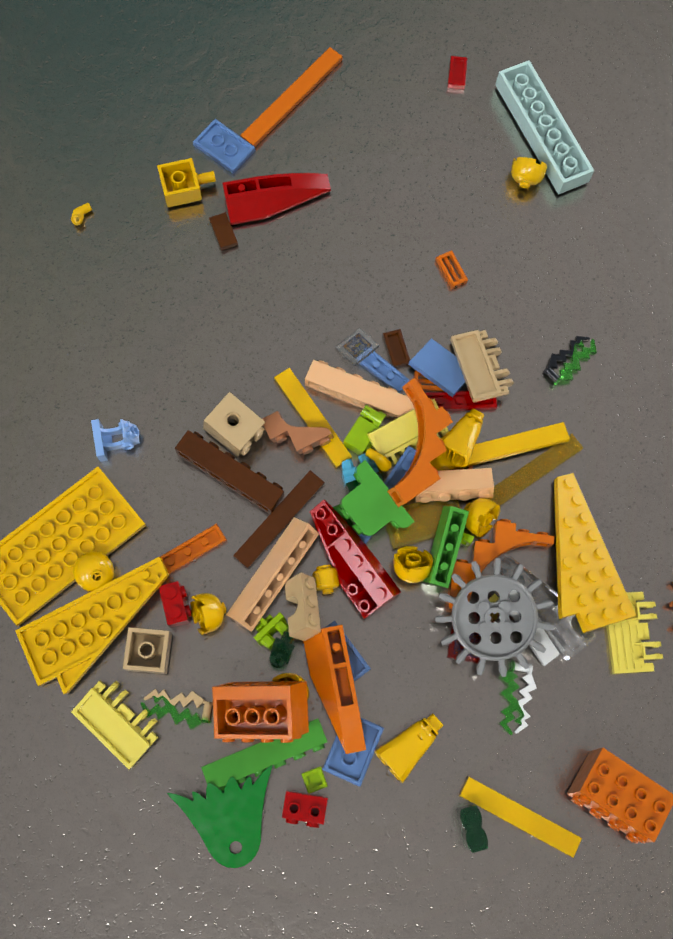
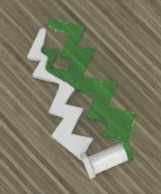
(514, 703)

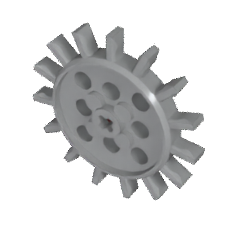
(525, 625)

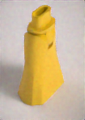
(463, 438)
(409, 746)

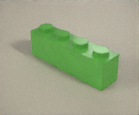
(446, 545)

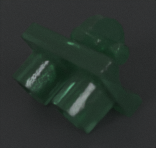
(282, 650)

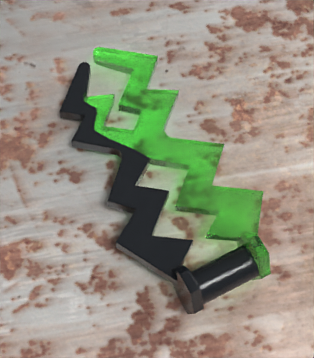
(576, 355)

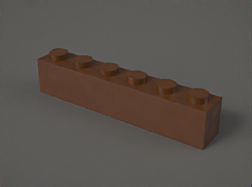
(229, 471)

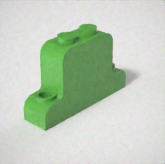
(371, 505)

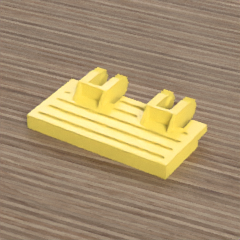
(398, 435)
(625, 638)
(113, 725)

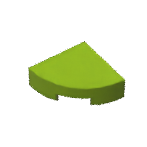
(467, 539)

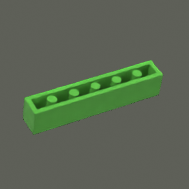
(262, 755)

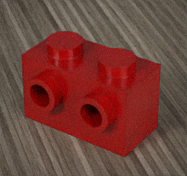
(174, 604)
(304, 808)

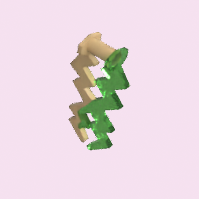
(170, 707)

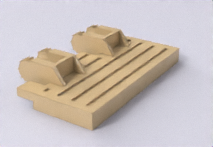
(479, 365)

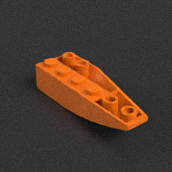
(334, 682)

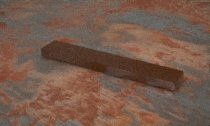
(278, 519)

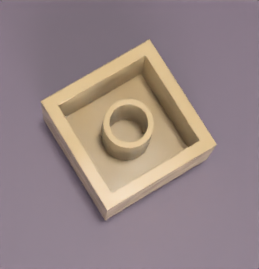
(147, 650)

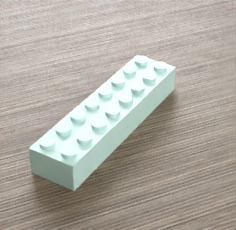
(544, 127)

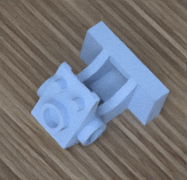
(103, 437)

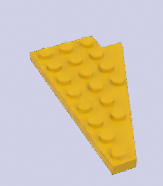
(585, 570)
(77, 634)

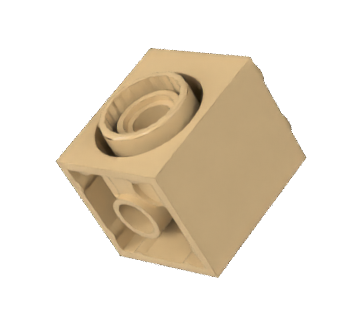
(234, 438)

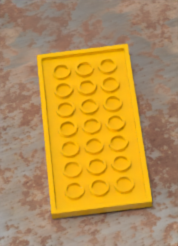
(42, 551)

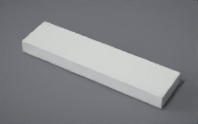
(540, 636)

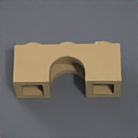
(306, 620)

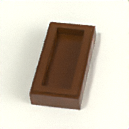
(223, 231)
(396, 348)

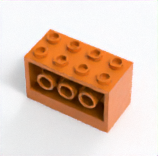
(260, 711)

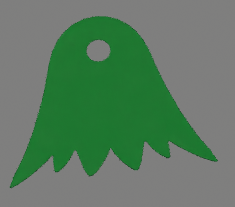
(228, 818)

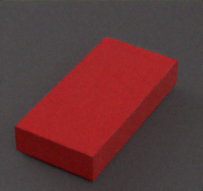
(457, 72)

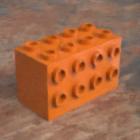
(621, 796)

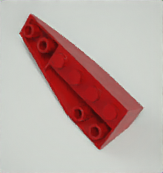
(270, 194)
(356, 566)

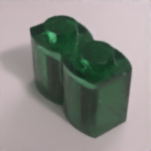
(471, 822)

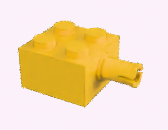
(181, 182)

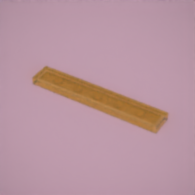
(535, 470)

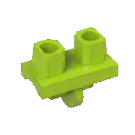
(268, 628)

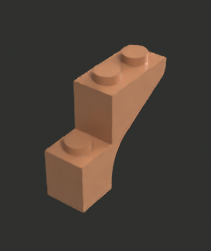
(302, 437)

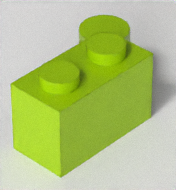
(357, 438)

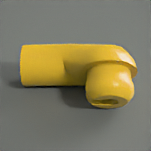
(79, 212)
(379, 459)

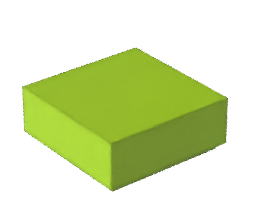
(314, 780)

